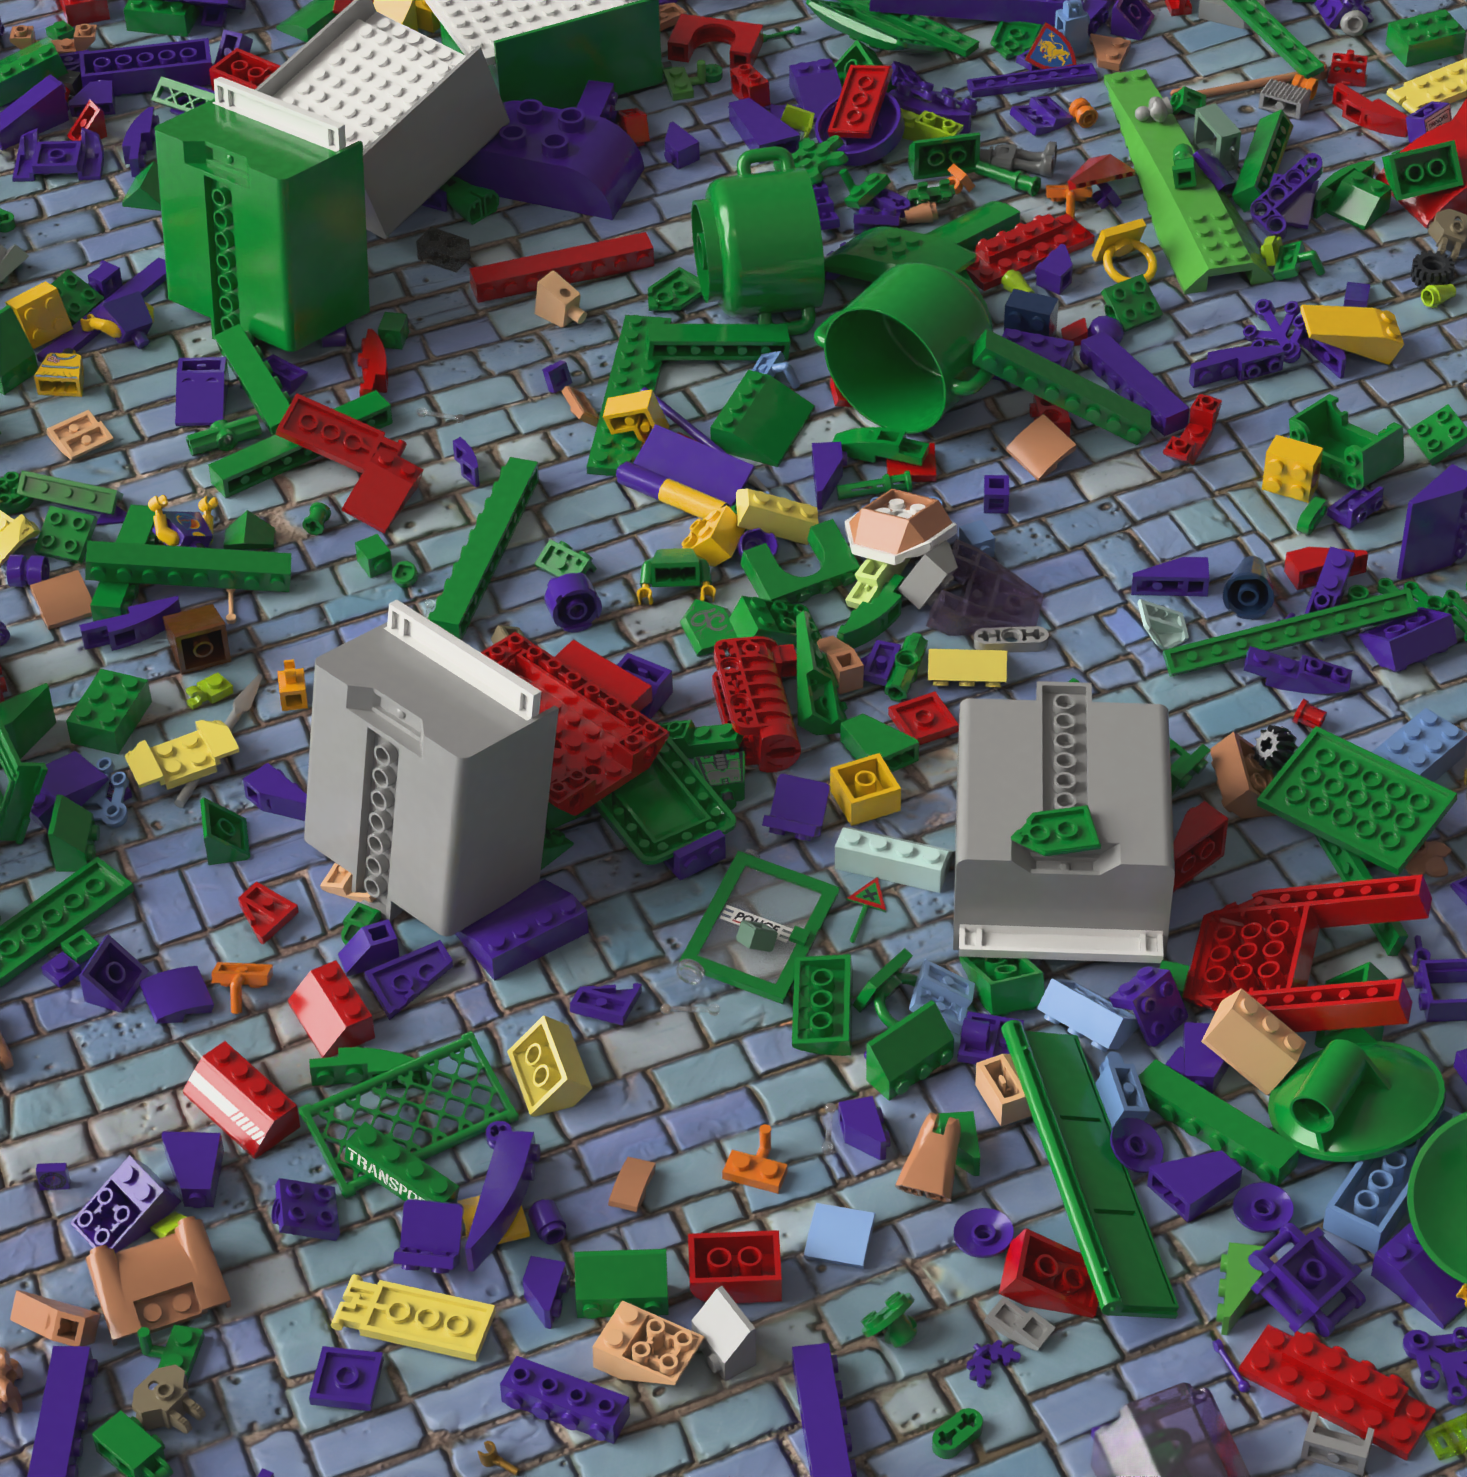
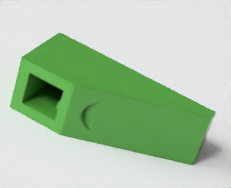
(1237, 1284)

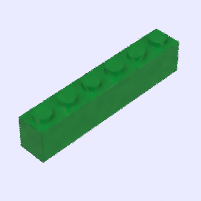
(1262, 158)
(715, 341)
(254, 375)
(115, 597)
(1218, 1123)

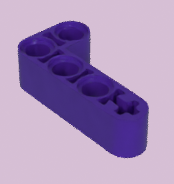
(1289, 191)

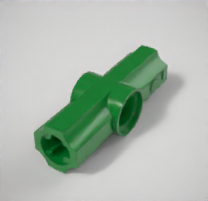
(223, 435)
(906, 667)

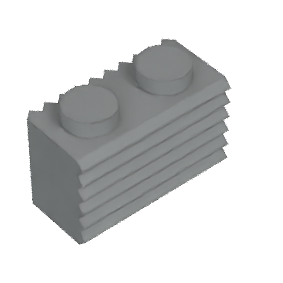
(1283, 96)

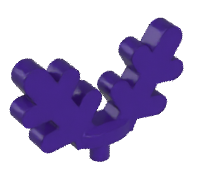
(981, 1364)

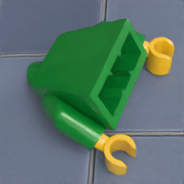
(673, 569)

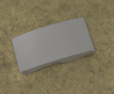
(1022, 1327)

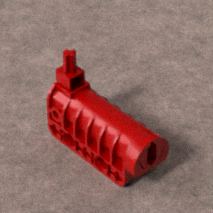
(757, 699)

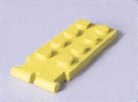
(1441, 85)
(415, 1317)

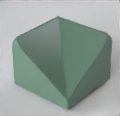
(756, 936)

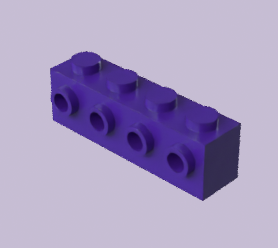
(565, 1400)

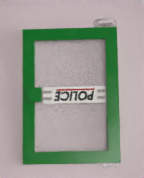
(763, 894)

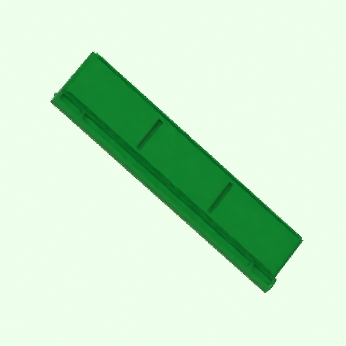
(1089, 1176)

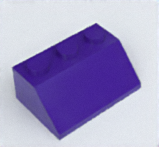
(1410, 638)

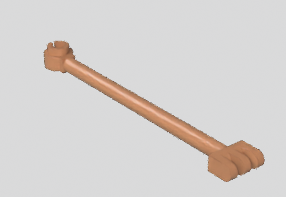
(1251, 84)

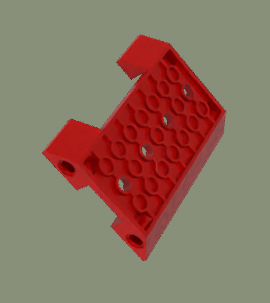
(593, 730)

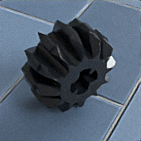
(1274, 747)

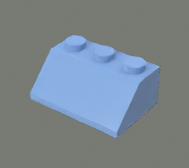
(1087, 1014)

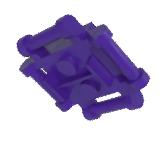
(1306, 1279)

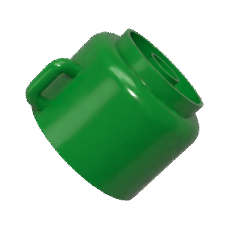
(761, 242)
(907, 346)

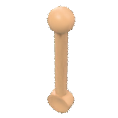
(231, 617)

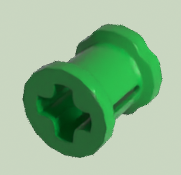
(315, 521)

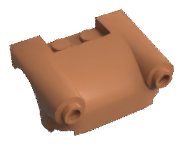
(158, 1281)

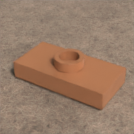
(580, 405)

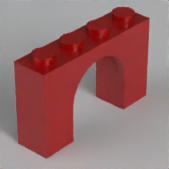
(695, 30)

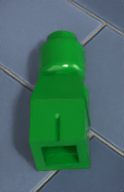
(1184, 167)

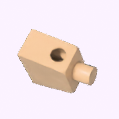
(558, 301)

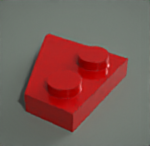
(266, 911)

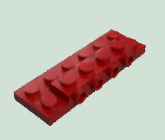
(1025, 247)
(1338, 1388)

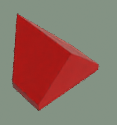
(91, 119)

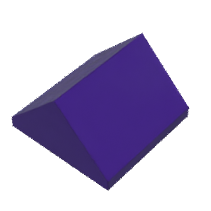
(1130, 19)
(111, 976)

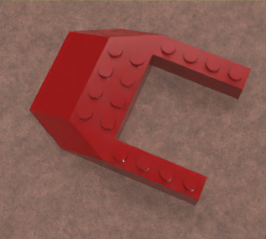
(1271, 947)

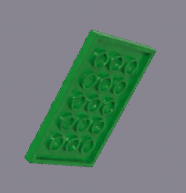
(1357, 800)

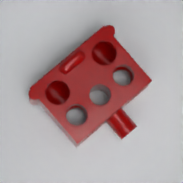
(1348, 67)

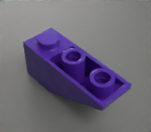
(275, 793)

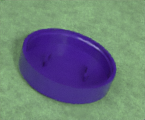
(885, 136)

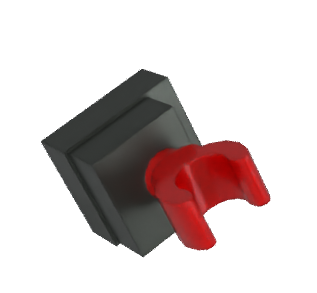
(72, 83)

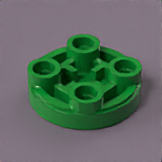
(12, 502)

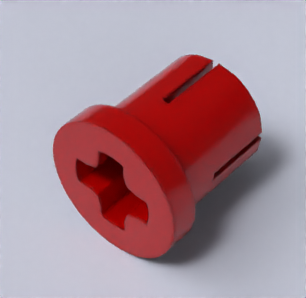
(1309, 715)

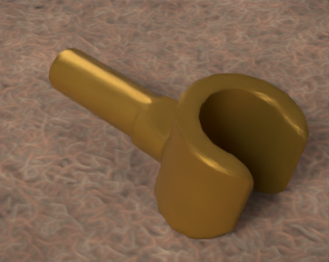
(492, 1458)

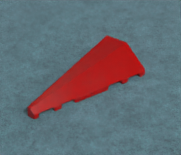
(1100, 170)

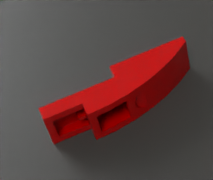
(1369, 114)
(373, 364)

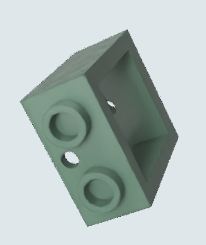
(1213, 121)

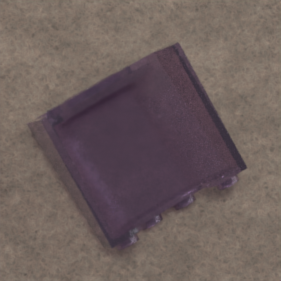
(1168, 1436)

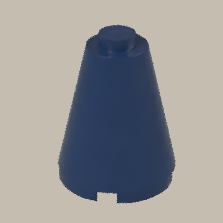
(1249, 589)

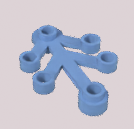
(114, 812)

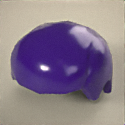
(1107, 324)
(755, 538)

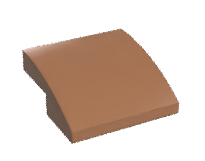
(1041, 447)
(62, 599)

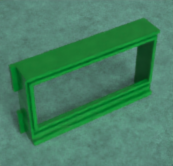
(23, 786)

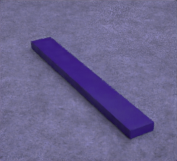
(144, 281)

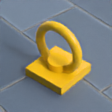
(1120, 241)

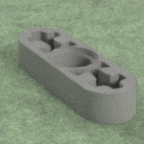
(1028, 645)

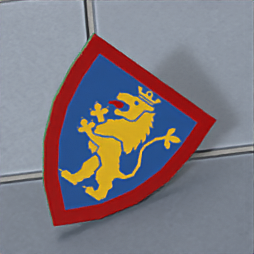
(1051, 49)

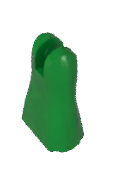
(470, 200)

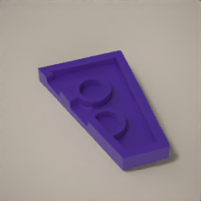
(408, 976)

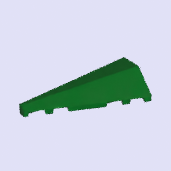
(817, 696)

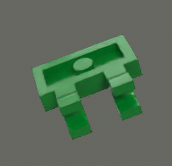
(940, 194)

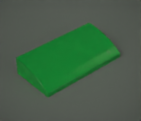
(308, 20)
(979, 224)
(823, 1004)

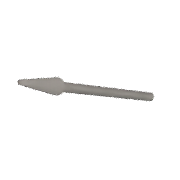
(241, 705)

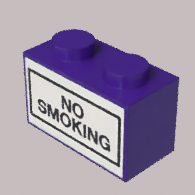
(1427, 118)

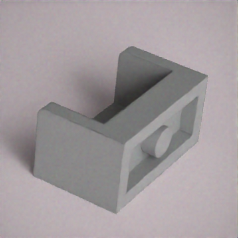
(1336, 1448)

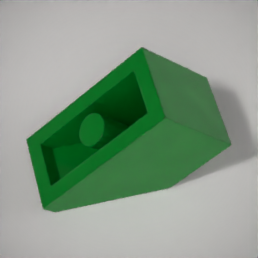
(968, 1149)

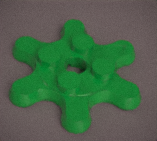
(817, 157)

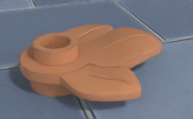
(1429, 860)

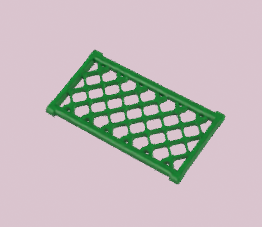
(467, 1040)

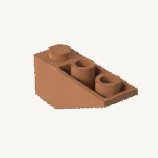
(844, 663)
(55, 1319)

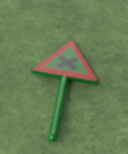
(868, 896)

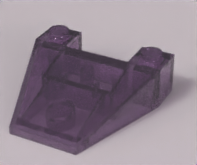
(988, 598)

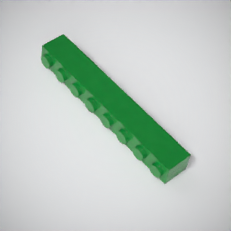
(1061, 387)
(279, 455)
(188, 566)

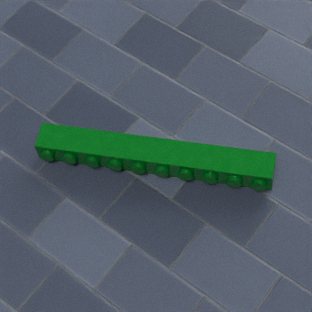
(485, 546)

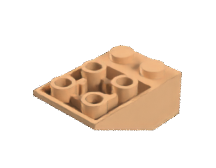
(1002, 1089)
(644, 1347)

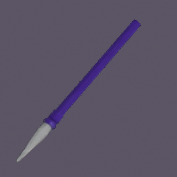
(699, 436)

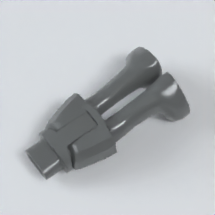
(1013, 158)

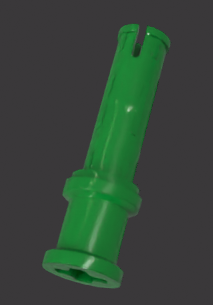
(1016, 180)
(844, 491)

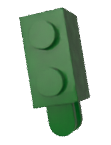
(131, 1448)

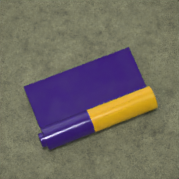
(685, 473)

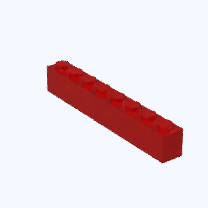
(571, 263)

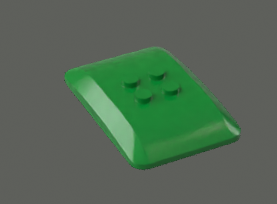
(871, 29)
(885, 247)
(665, 808)

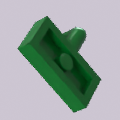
(863, 193)
(1290, 260)
(180, 1349)

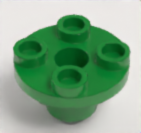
(892, 1321)

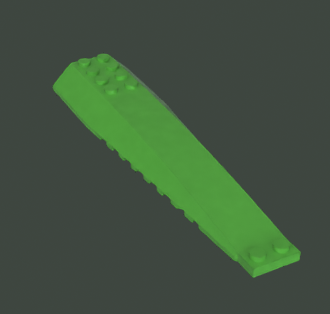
(1195, 223)

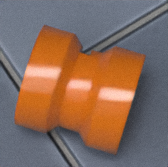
(1303, 82)
(1083, 112)

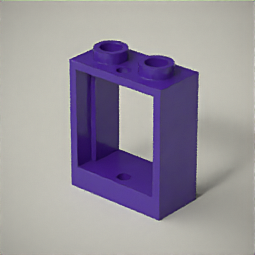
(1441, 972)

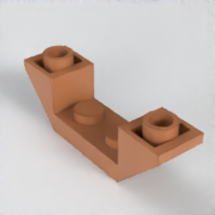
(84, 36)

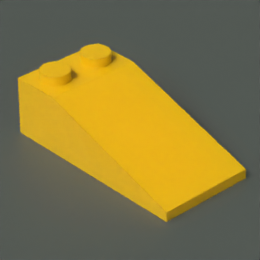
(1355, 329)

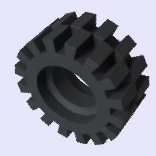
(1432, 269)

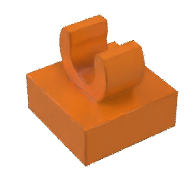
(959, 179)

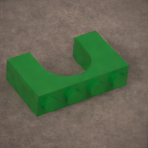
(774, 584)

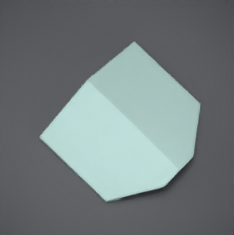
(1163, 624)

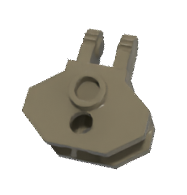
(1448, 232)
(166, 1402)

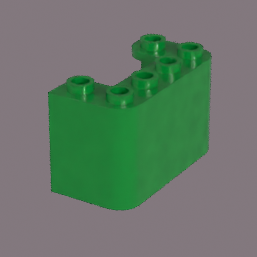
(1349, 452)

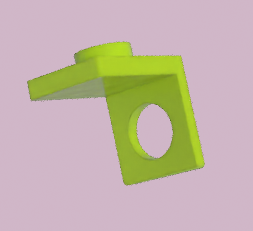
(798, 119)

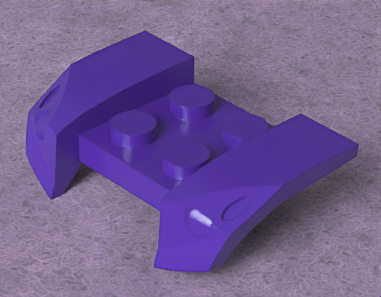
(65, 157)

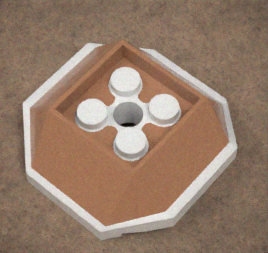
(898, 527)

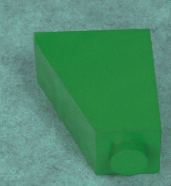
(868, 736)

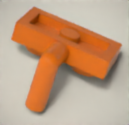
(1059, 192)
(239, 974)
(756, 1170)

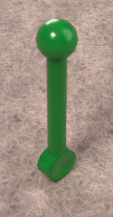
(797, 30)

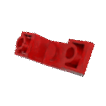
(1198, 431)

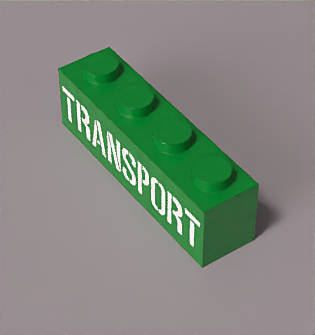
(396, 1167)

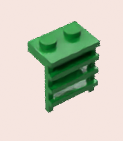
(1186, 765)

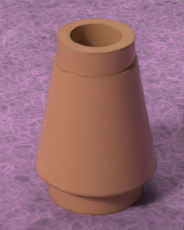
(922, 213)

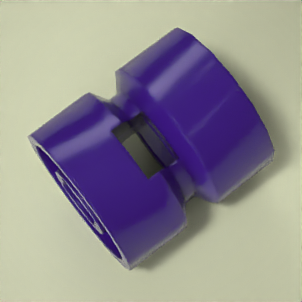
(24, 570)

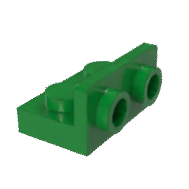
(561, 559)

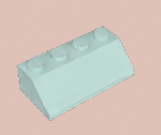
(892, 859)

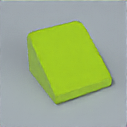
(167, 1225)

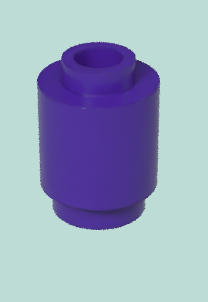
(547, 1221)

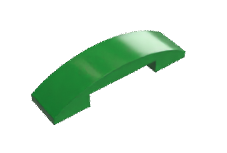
(1330, 185)

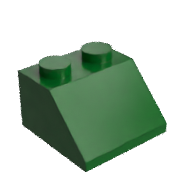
(1360, 200)
(72, 835)

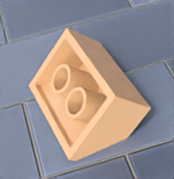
(1253, 1041)

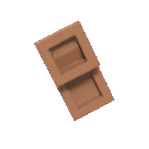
(631, 1184)

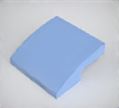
(947, 990)
(839, 1235)

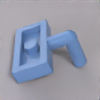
(773, 363)

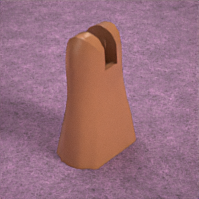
(932, 1161)

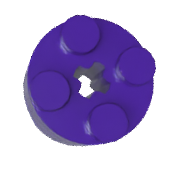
(572, 602)

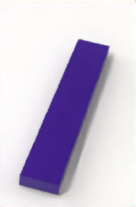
(1032, 80)

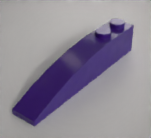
(502, 1193)

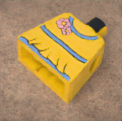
(61, 374)

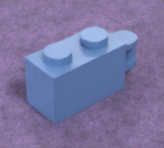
(1073, 24)
(1121, 1090)

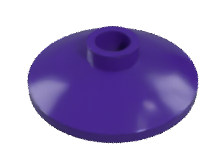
(1136, 1144)
(1263, 1198)
(981, 1224)

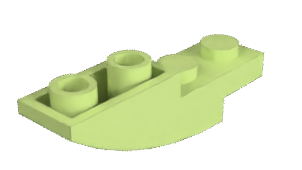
(870, 580)

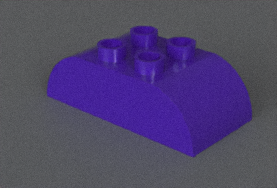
(558, 160)

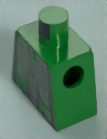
(725, 775)

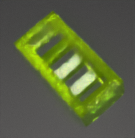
(1454, 1425)

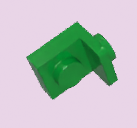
(1187, 100)

